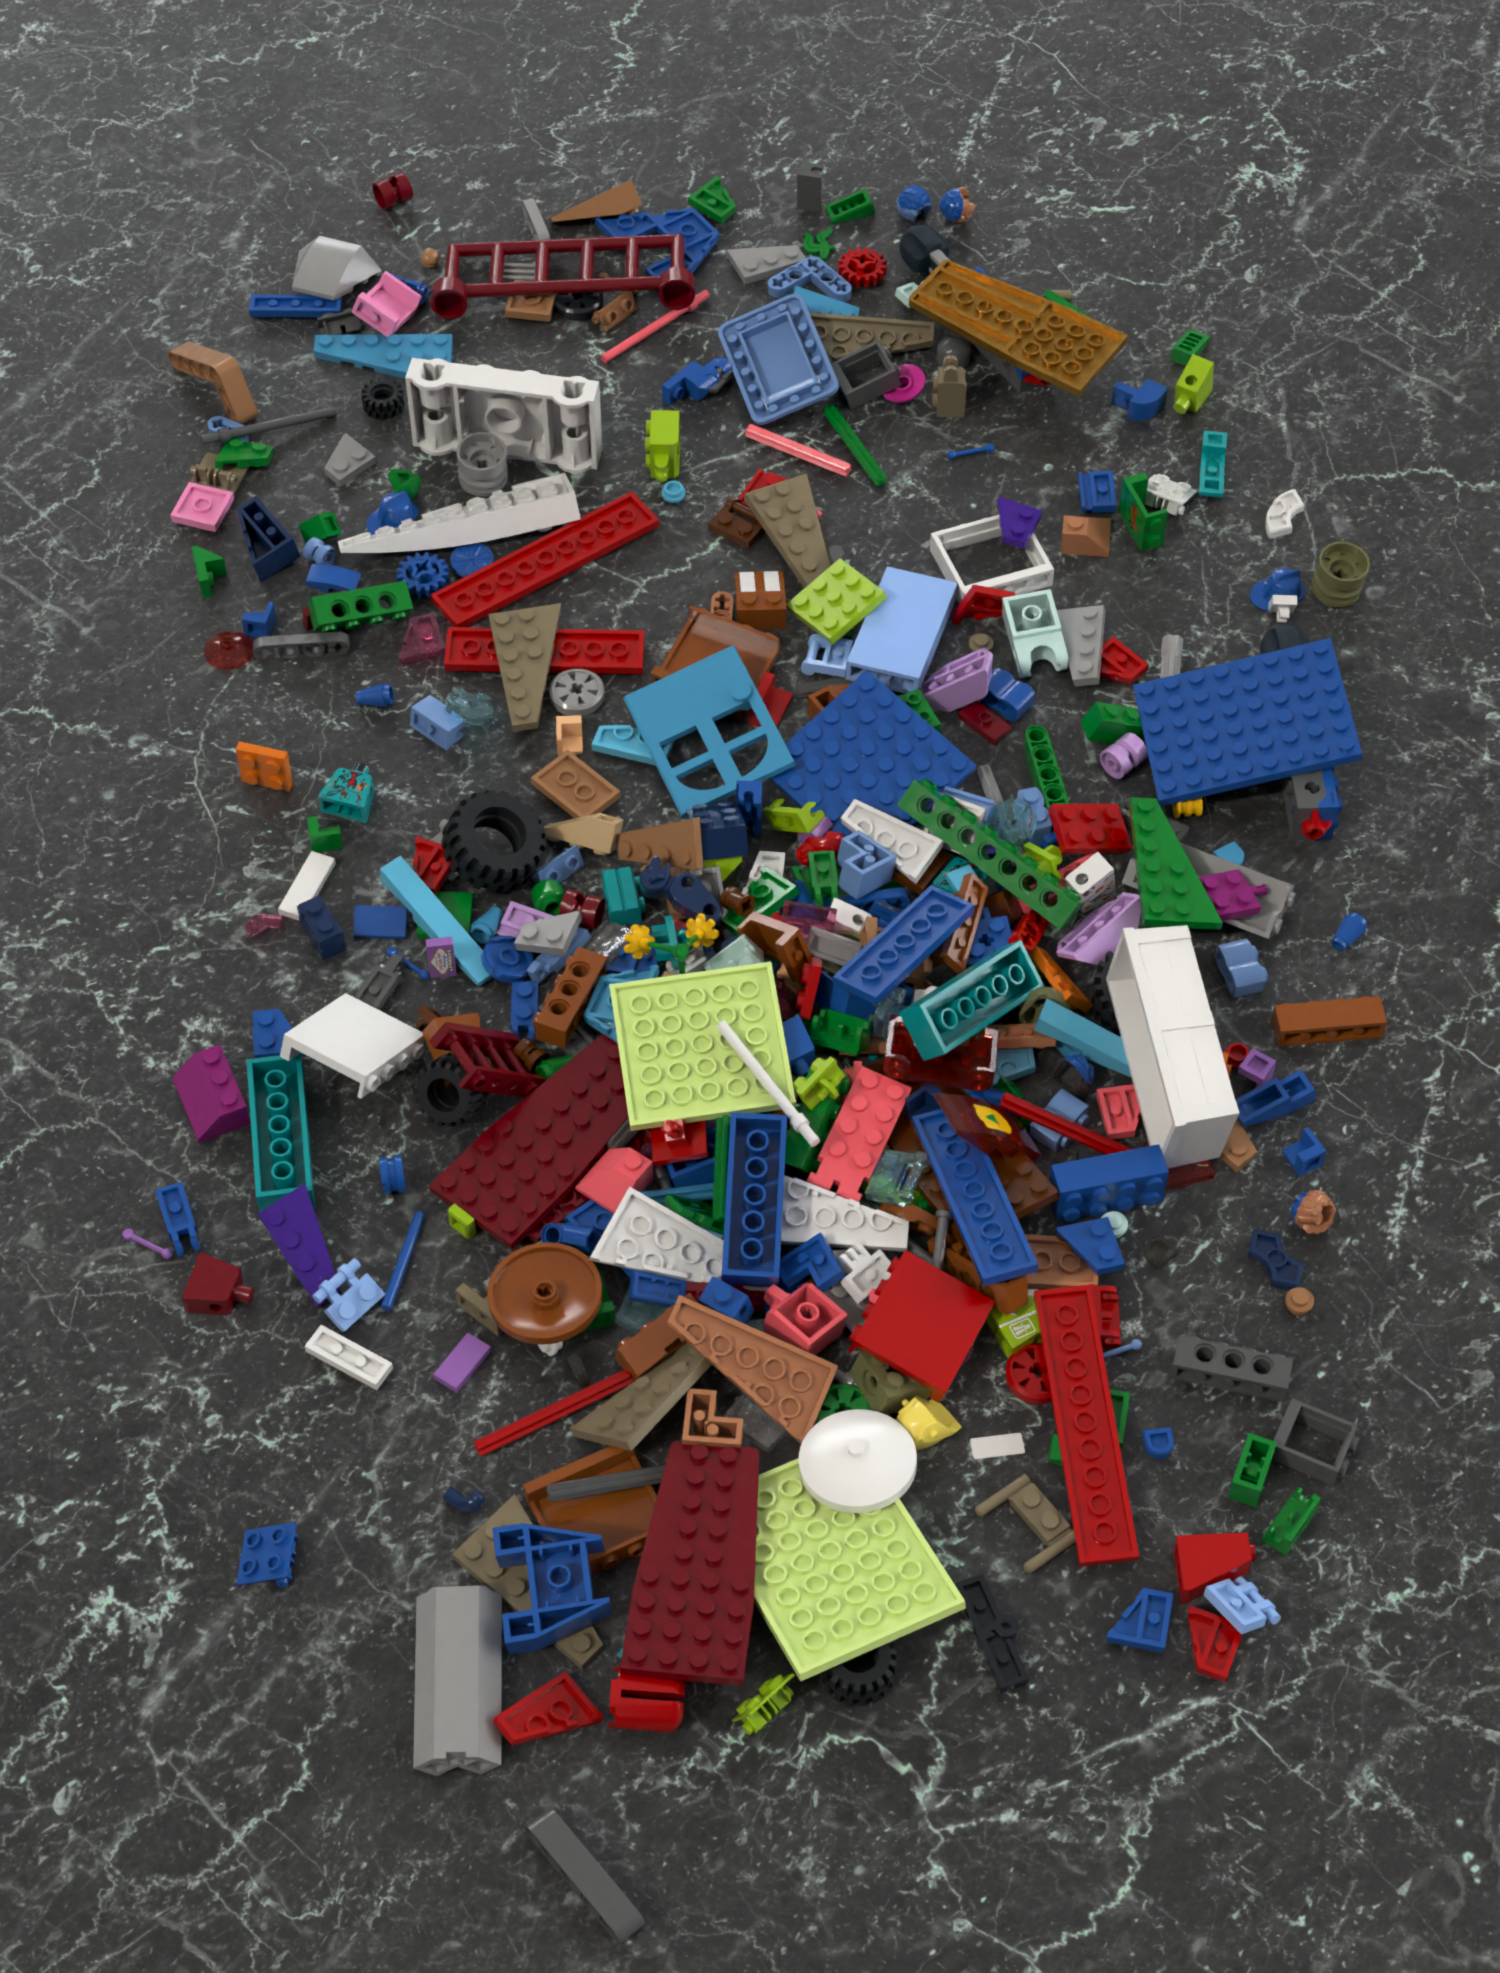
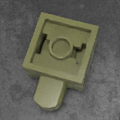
(884, 1385)

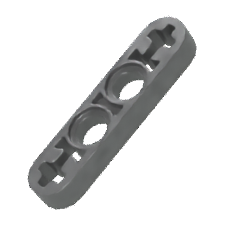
(336, 645)

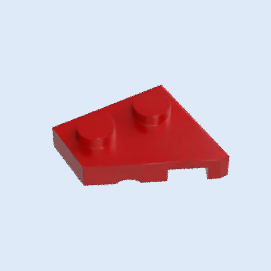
(980, 603)
(1121, 663)
(431, 864)
(1213, 1643)

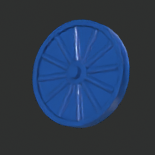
(470, 558)

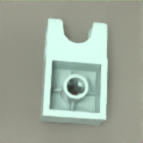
(1034, 631)

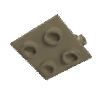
(223, 479)

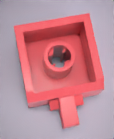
(803, 1318)

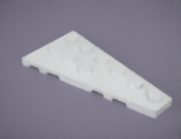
(841, 1221)

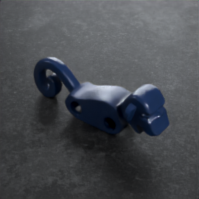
(689, 902)

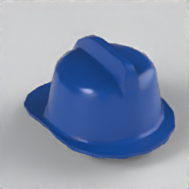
(392, 510)
(1281, 582)

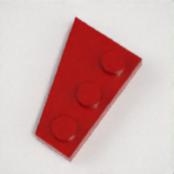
(547, 1712)

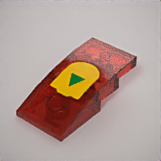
(987, 1126)

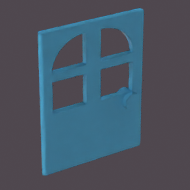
(692, 702)

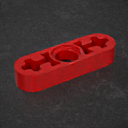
(1029, 930)

